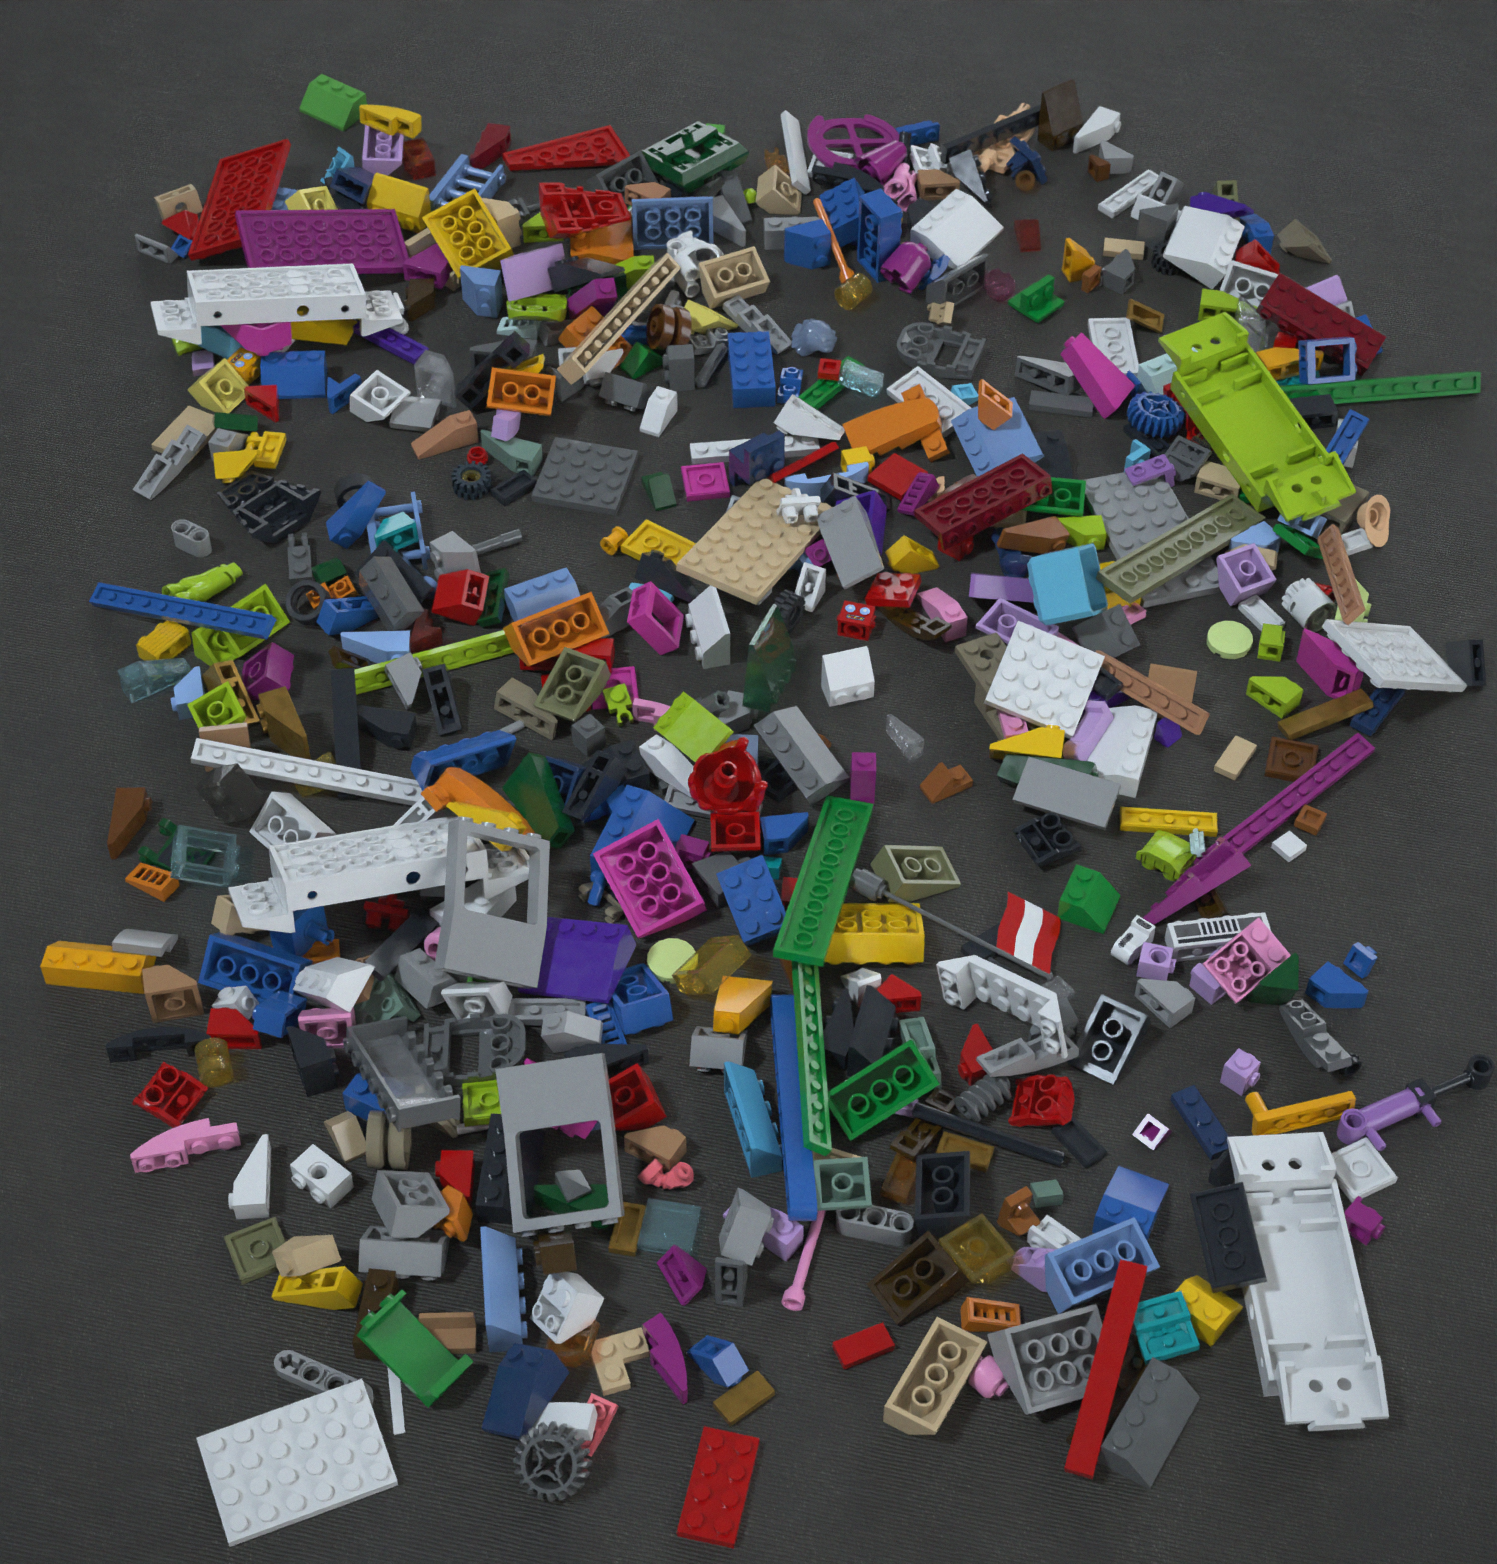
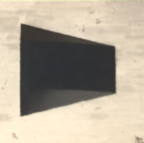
(269, 507)

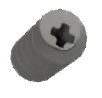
(983, 1097)

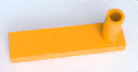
(1297, 1115)

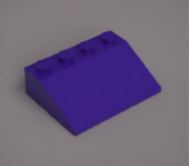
(582, 959)

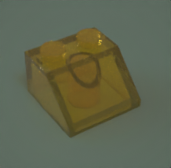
(979, 1250)

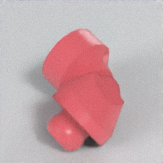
(678, 1176)

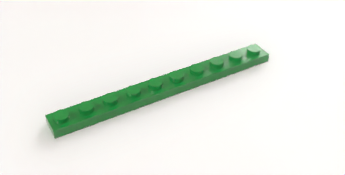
(1391, 387)
(811, 1058)

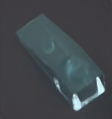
(151, 676)

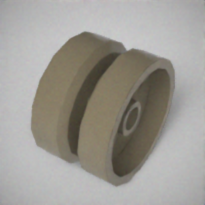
(386, 1143)

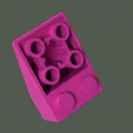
(1328, 665)

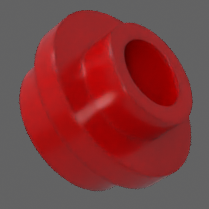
(478, 455)

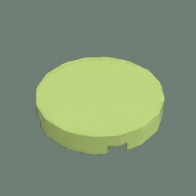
(1229, 639)
(667, 957)

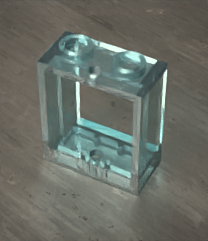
(208, 840)

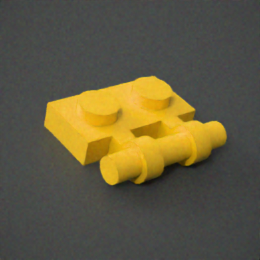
(270, 447)

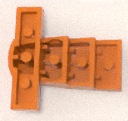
(900, 426)
(463, 787)

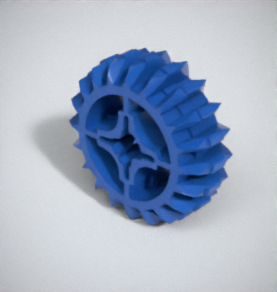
(1155, 414)

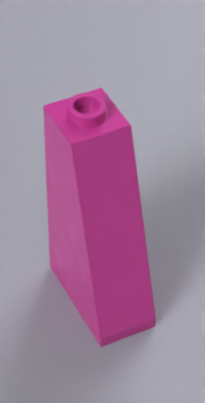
(1096, 374)

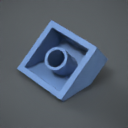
(482, 290)

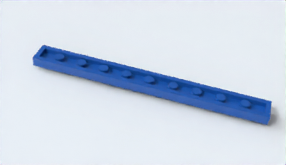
(183, 610)

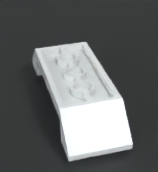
(975, 977)

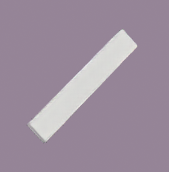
(795, 152)

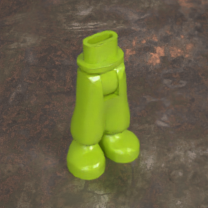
(204, 585)

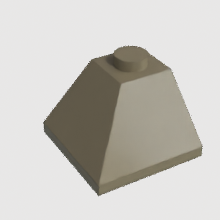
(1302, 242)

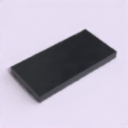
(1228, 1237)

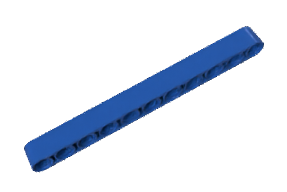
(797, 1160)

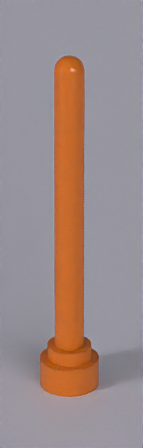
(845, 271)

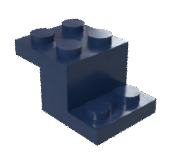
(757, 458)

